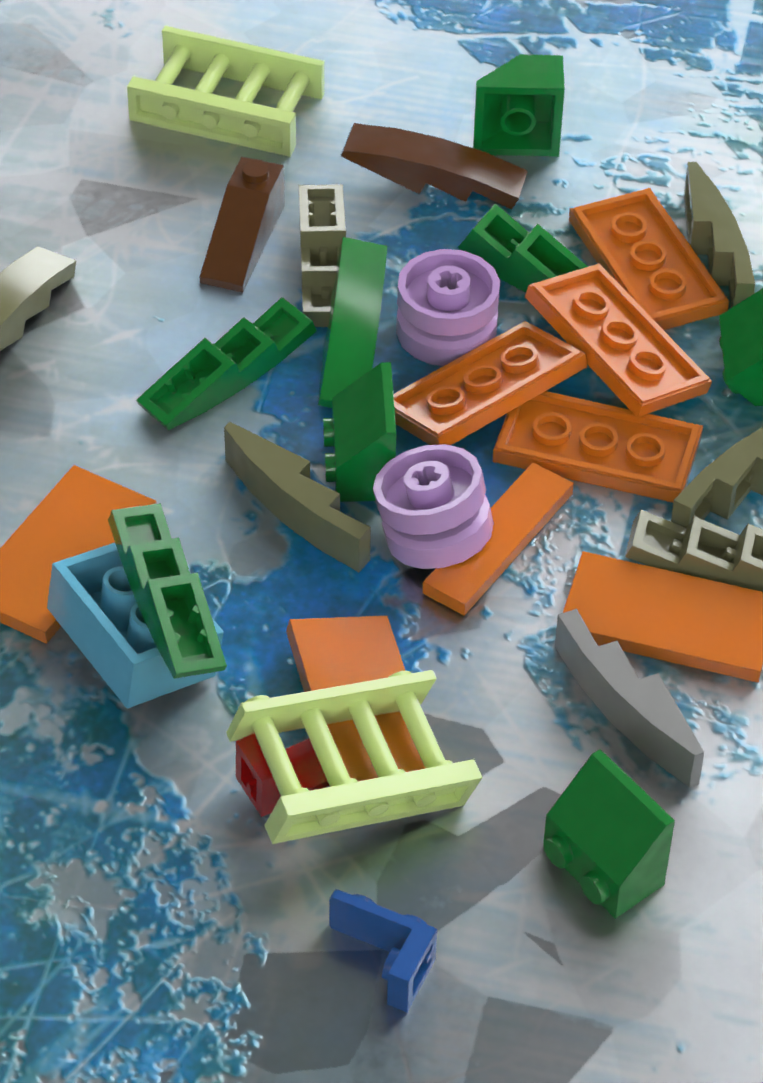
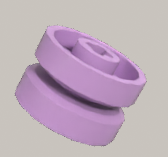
(446, 305)
(433, 506)

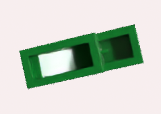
(515, 253)

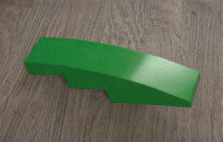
(353, 316)
(222, 369)
(166, 591)

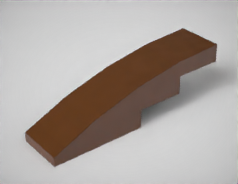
(420, 159)

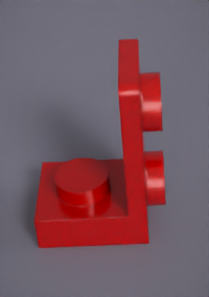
(256, 776)

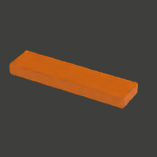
(517, 520)

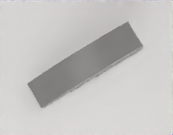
(635, 706)

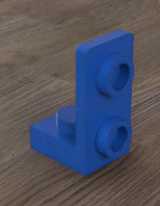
(404, 936)

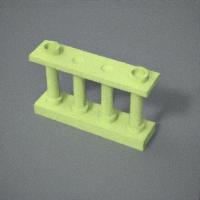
(222, 117)
(347, 801)

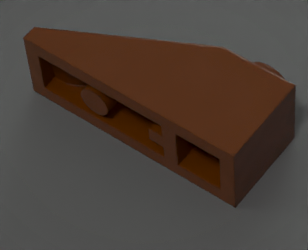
(244, 223)

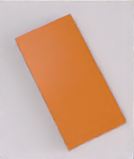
(649, 258)
(619, 339)
(485, 384)
(600, 445)
(60, 527)
(670, 615)
(351, 652)

